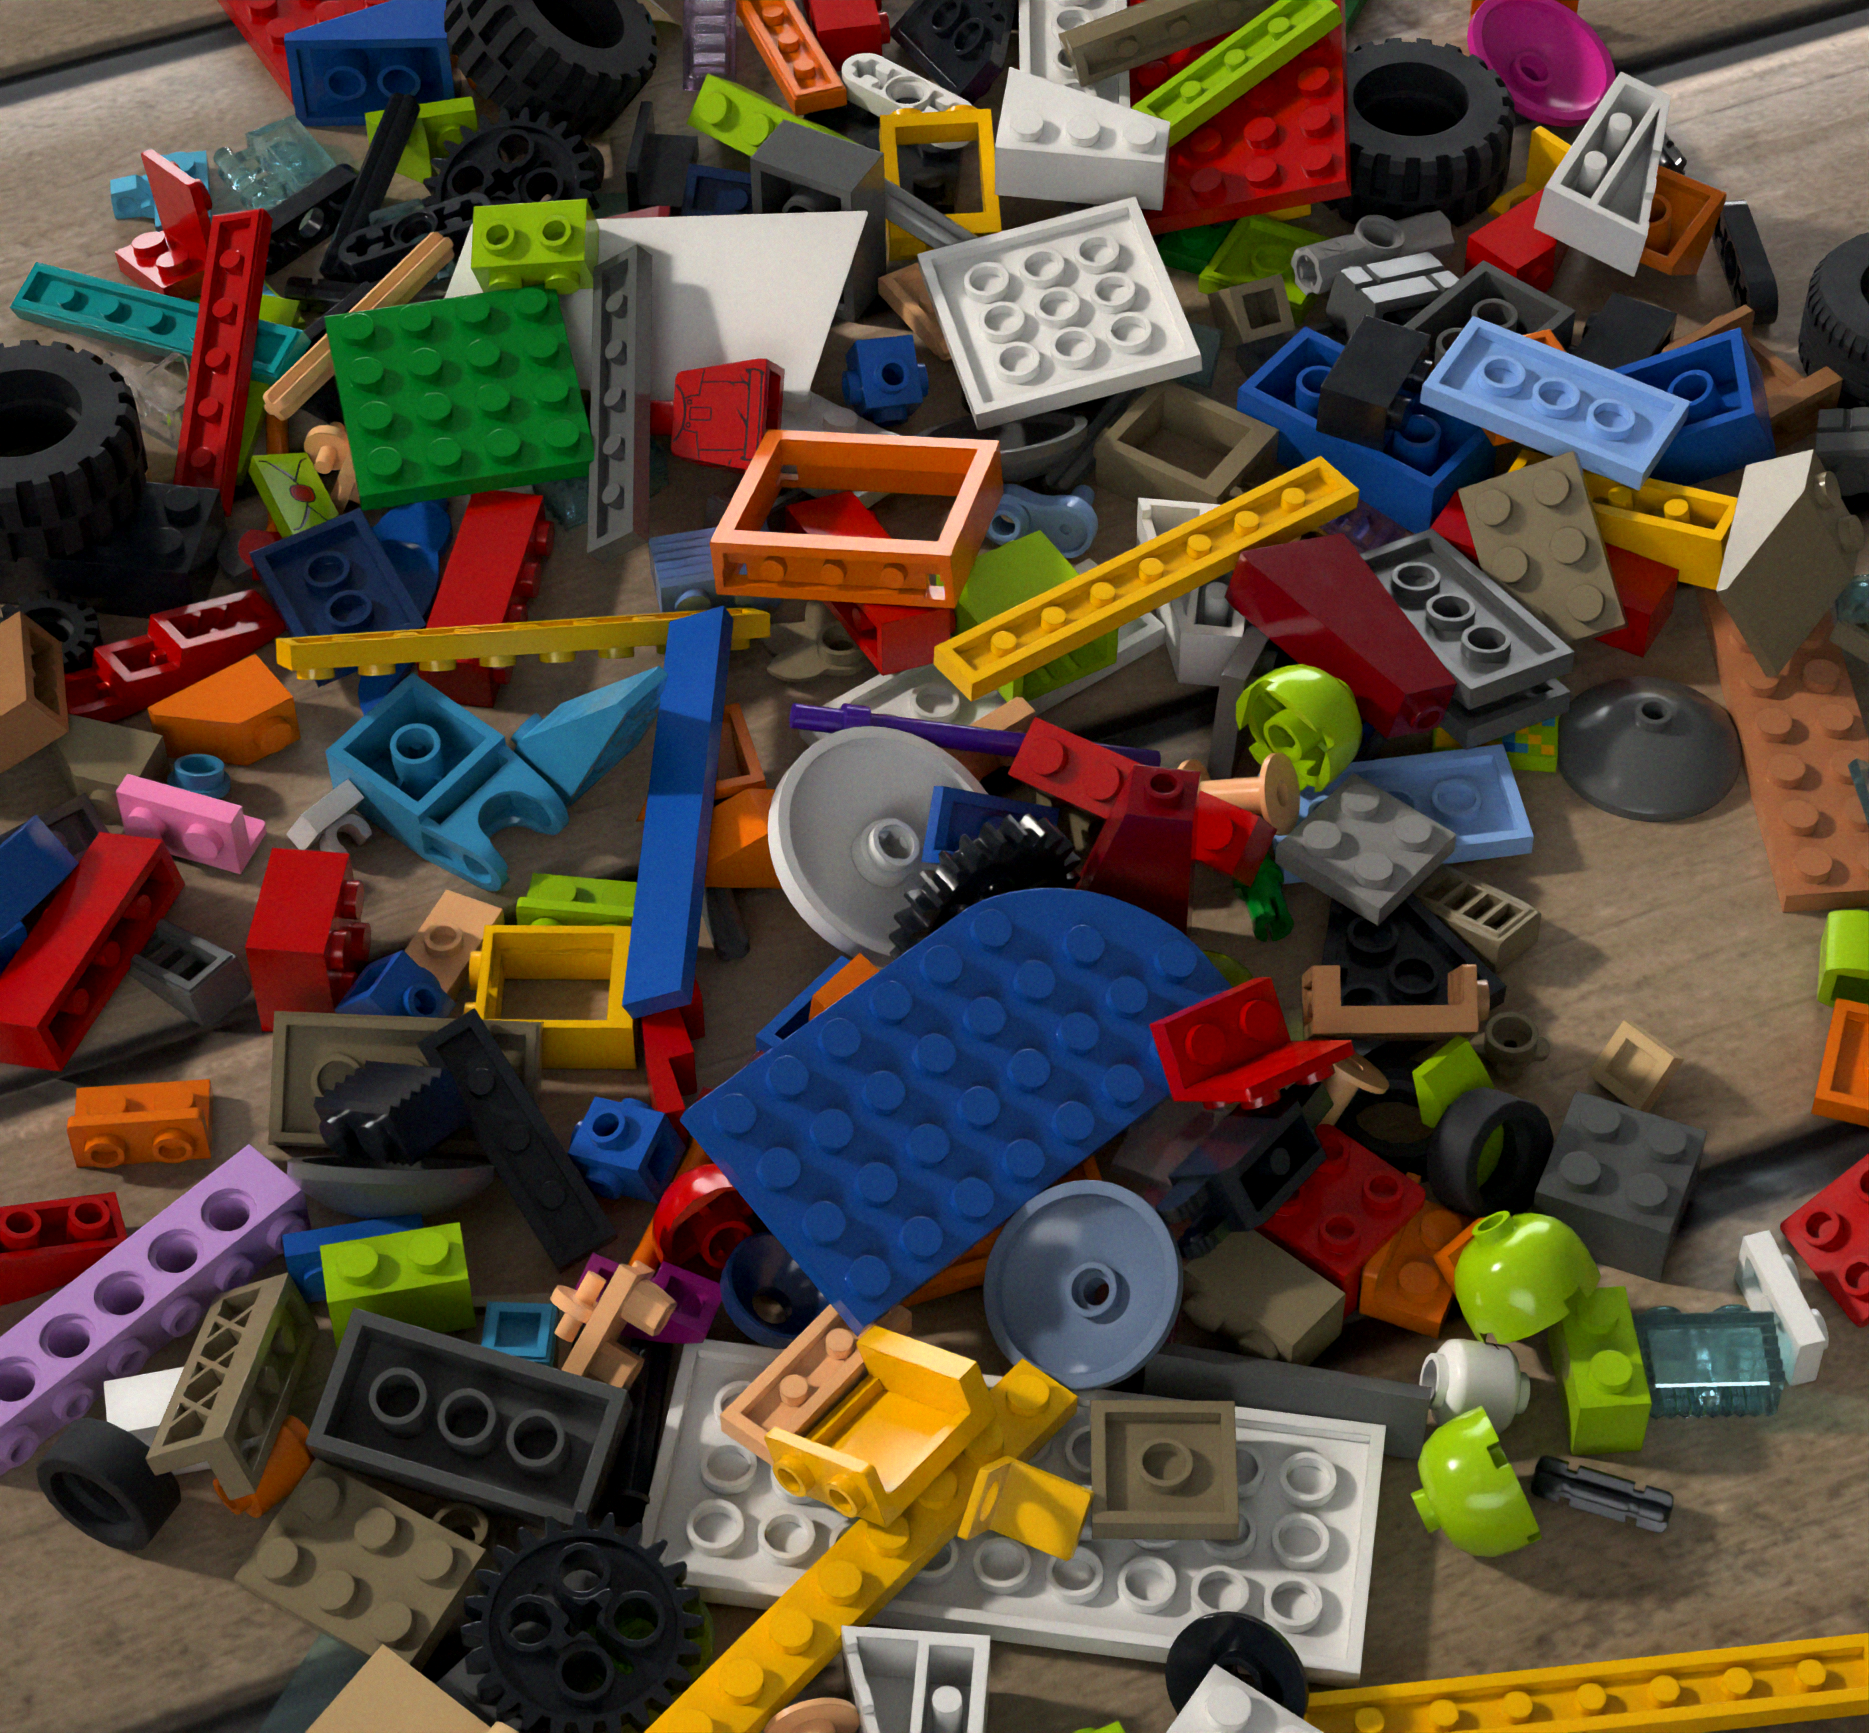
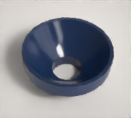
(765, 1268)

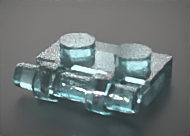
(284, 152)

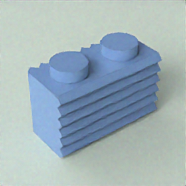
(685, 574)

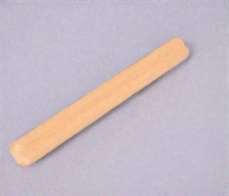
(394, 289)

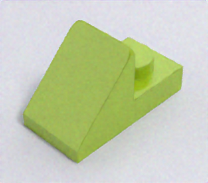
(433, 126)

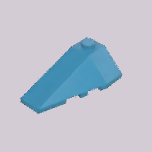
(590, 733)

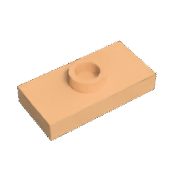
(449, 937)

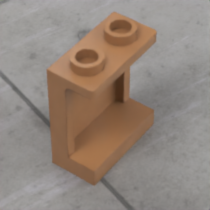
(1790, 397)
(1327, 1018)

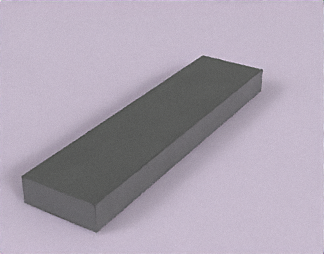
(1293, 1388)

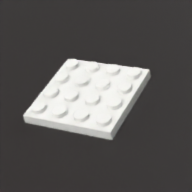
(1058, 313)

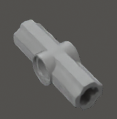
(1373, 241)

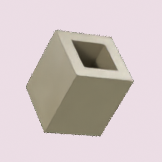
(1252, 310)

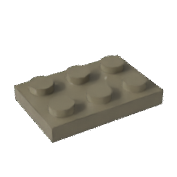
(1546, 547)
(362, 1567)

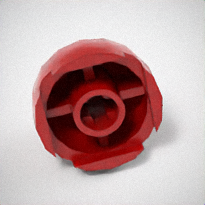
(702, 1222)

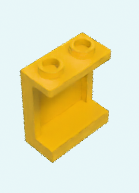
(889, 1431)

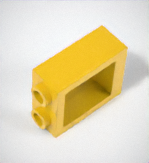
(954, 125)
(561, 955)

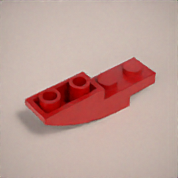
(55, 1242)

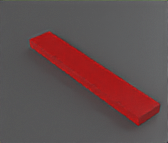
(223, 353)

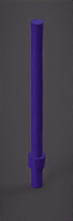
(939, 733)

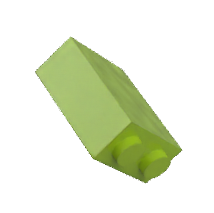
(1011, 577)

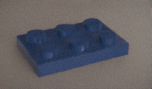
(335, 583)

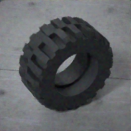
(555, 56)
(1454, 128)
(97, 458)

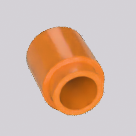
(281, 1475)

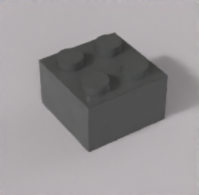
(1621, 1182)

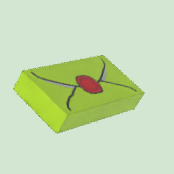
(291, 491)

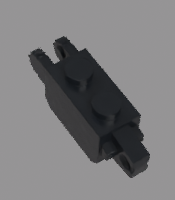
(1246, 1168)

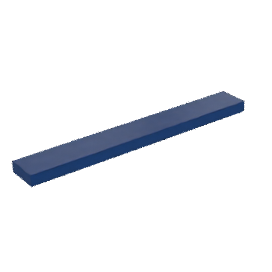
(678, 815)

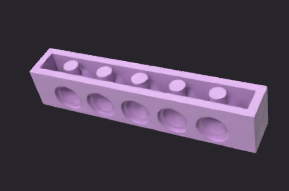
(160, 1276)

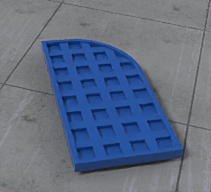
(952, 1088)

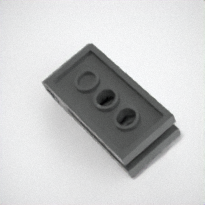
(1480, 634)

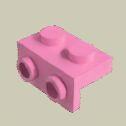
(189, 823)

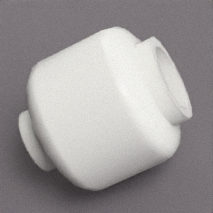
(1473, 1375)

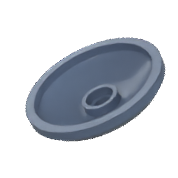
(1047, 1275)

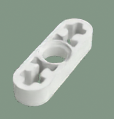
(878, 83)

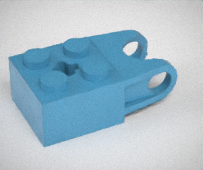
(442, 781)

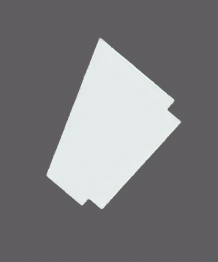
(721, 290)

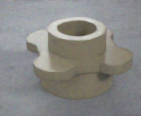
(1507, 1031)

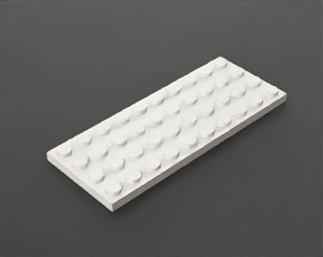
(1296, 1564)

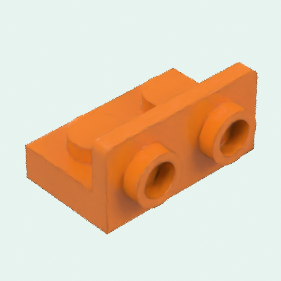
(142, 1123)
(1403, 1279)

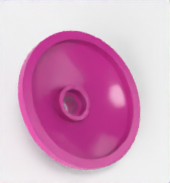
(1544, 57)

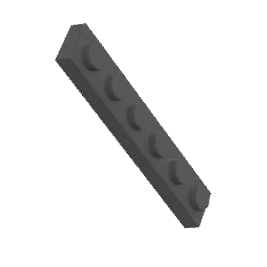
(620, 405)

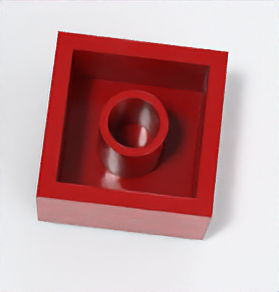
(306, 933)

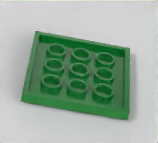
(459, 396)

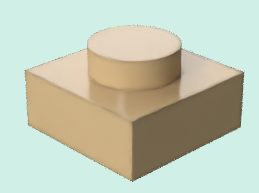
(1635, 1066)

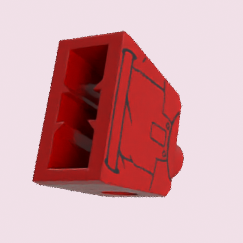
(721, 413)

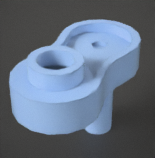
(1064, 519)

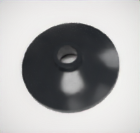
(1231, 1641)

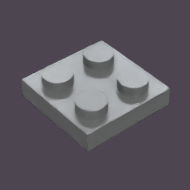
(1365, 848)

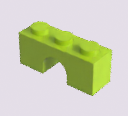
(741, 115)

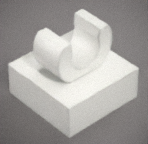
(329, 817)

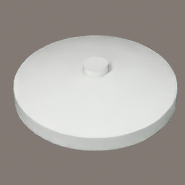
(854, 831)

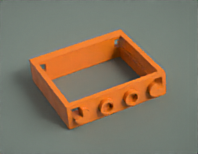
(858, 566)

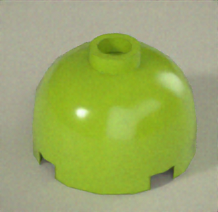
(1306, 718)
(1520, 1274)
(1473, 1489)

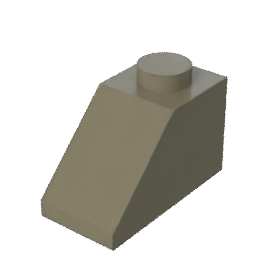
(100, 755)

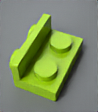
(576, 902)

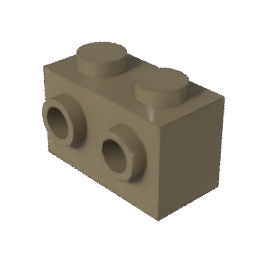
(1262, 1300)

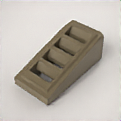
(1515, 919)

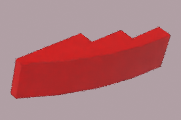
(174, 654)
(672, 1059)

